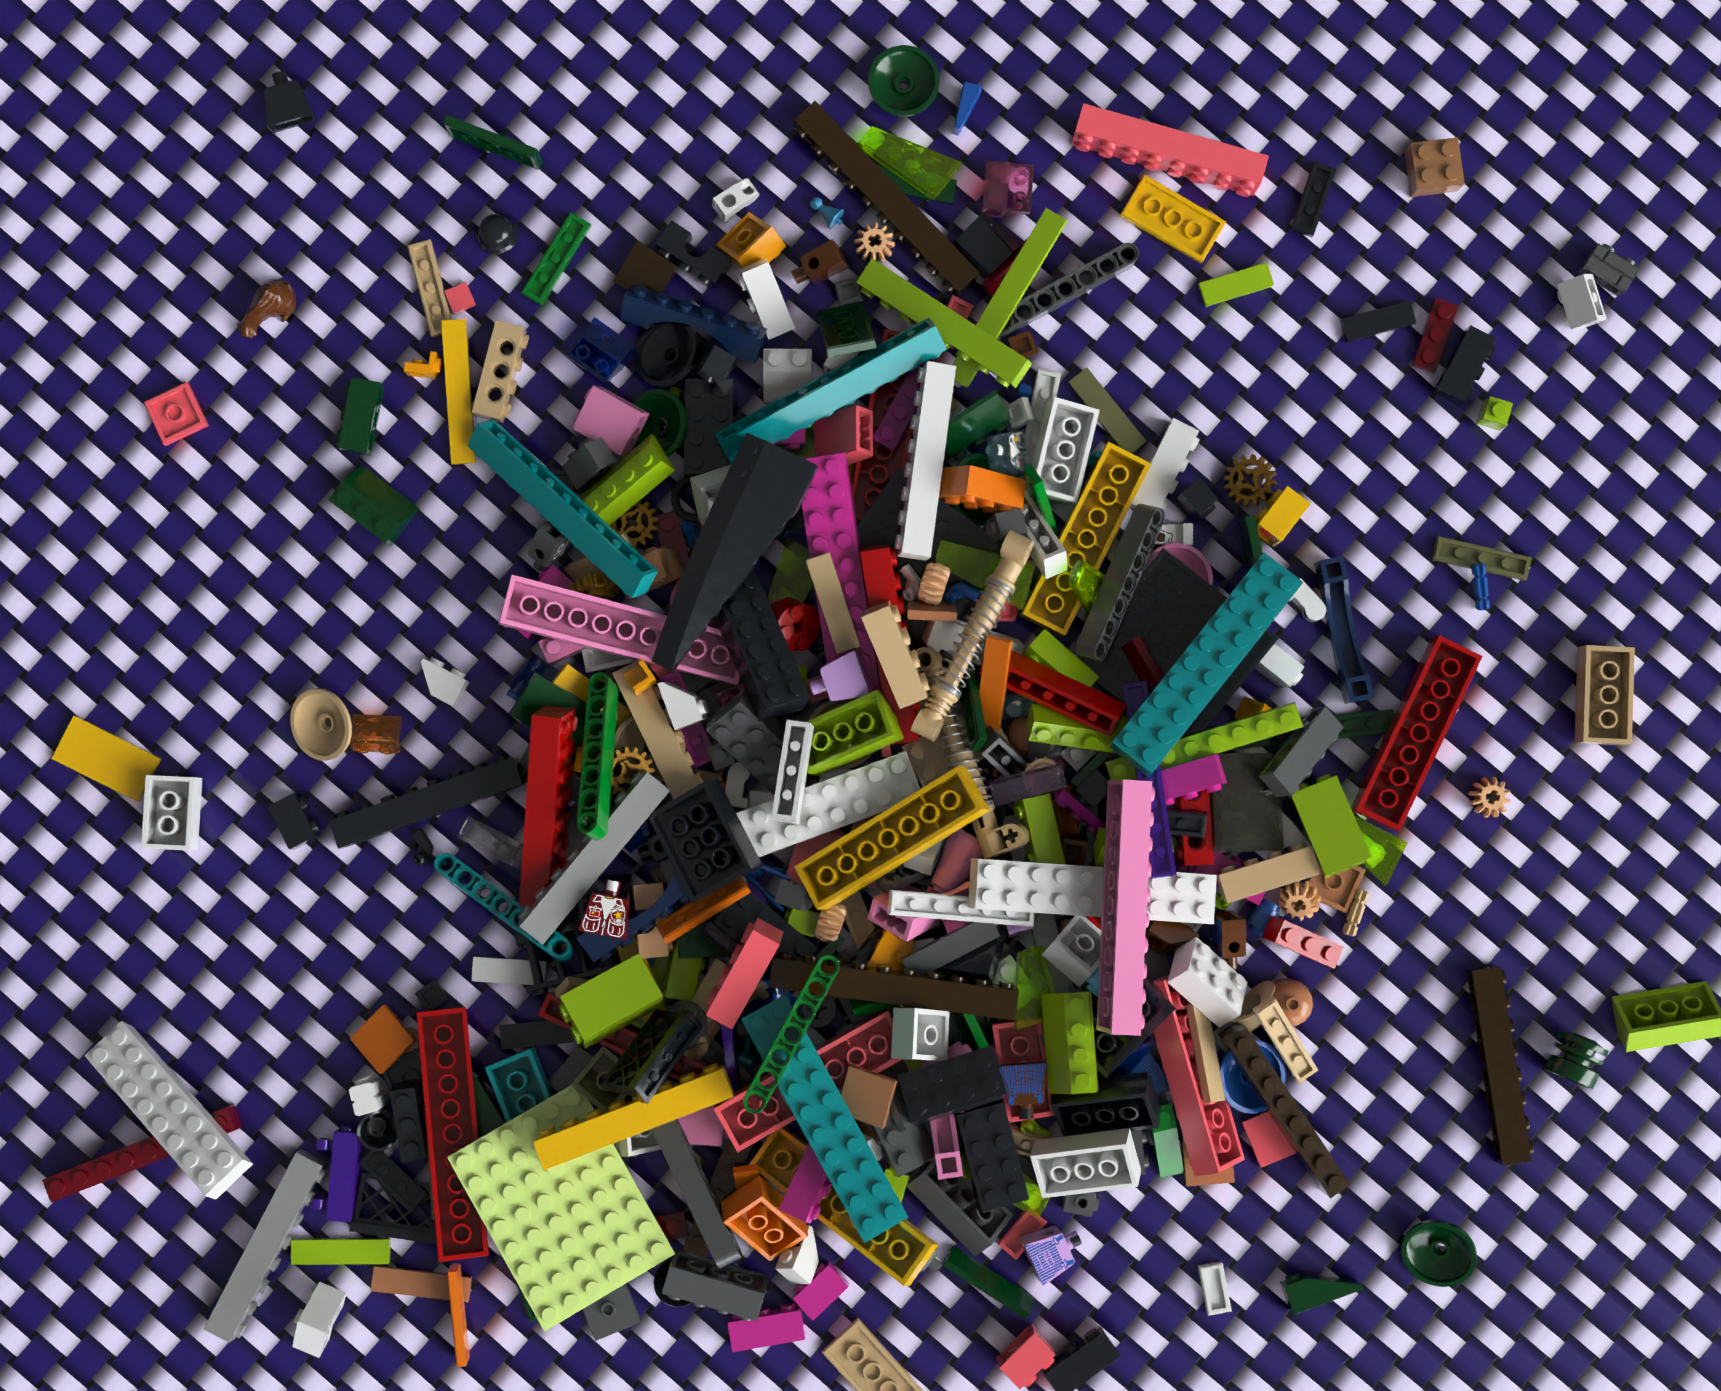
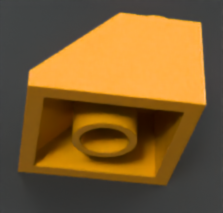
(751, 242)

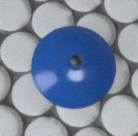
(1237, 1090)

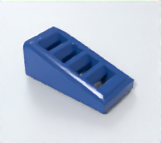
(968, 99)

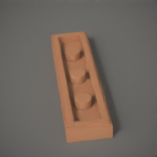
(415, 1283)

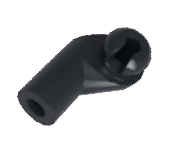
(425, 848)

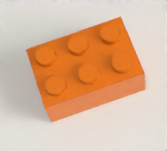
(981, 489)
(757, 1219)

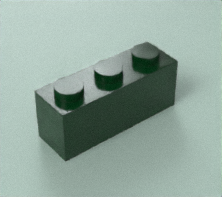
(360, 416)

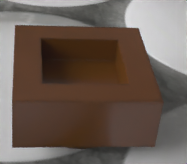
(1023, 344)

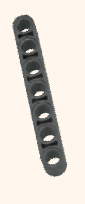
(1073, 282)
(1120, 582)
(697, 1193)

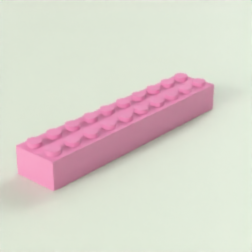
(608, 627)
(1125, 907)

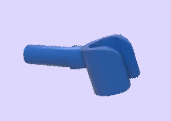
(1025, 391)

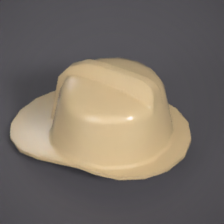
(1252, 999)

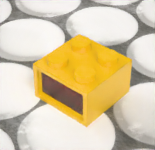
(1280, 516)

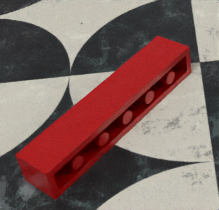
(1063, 694)

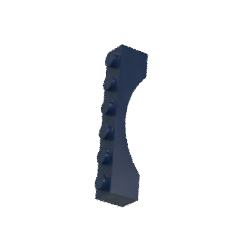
(739, 337)
(1348, 658)
(602, 947)

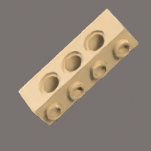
(502, 335)

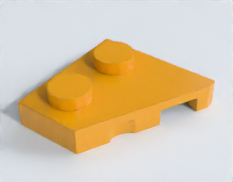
(890, 951)

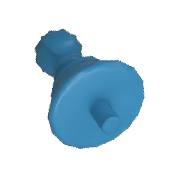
(830, 214)

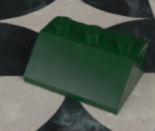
(974, 425)
(374, 504)

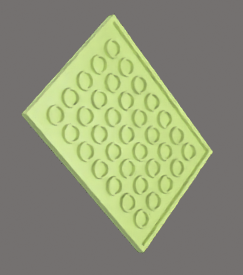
(561, 1229)

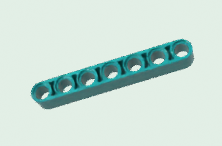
(494, 900)

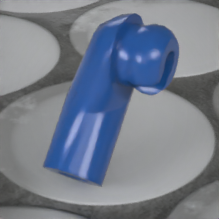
(960, 590)

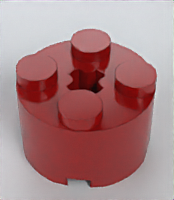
(798, 622)

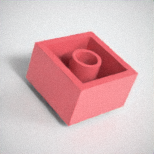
(1026, 1357)

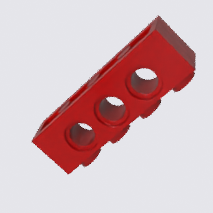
(1203, 852)

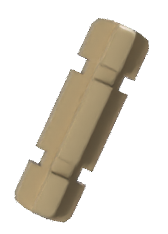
(1355, 912)

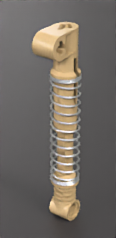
(999, 586)
(986, 826)

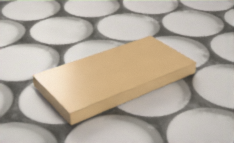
(867, 1362)

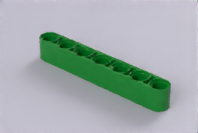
(602, 765)
(800, 1024)

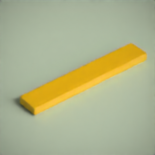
(458, 390)

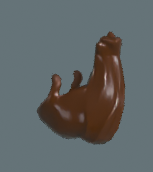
(270, 300)

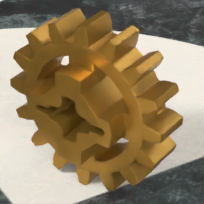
(1242, 485)
(639, 515)
(596, 585)
(621, 761)

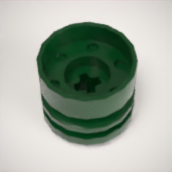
(1576, 1059)

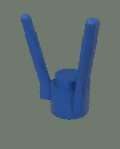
(760, 873)

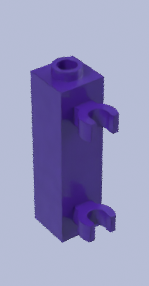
(343, 1174)

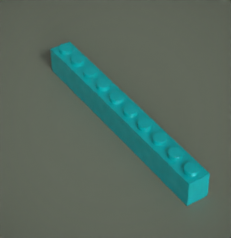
(836, 388)
(562, 508)

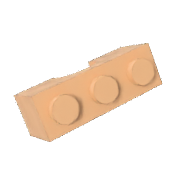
(650, 944)

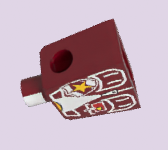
(607, 913)

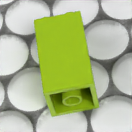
(1330, 826)
(610, 1001)

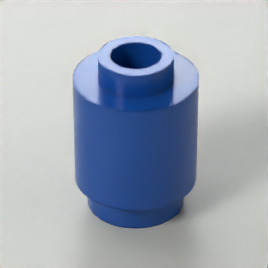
(1261, 916)

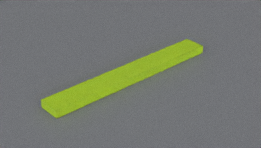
(1014, 285)

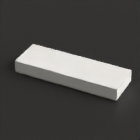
(504, 970)

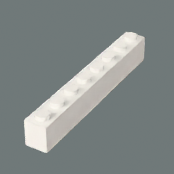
(926, 461)

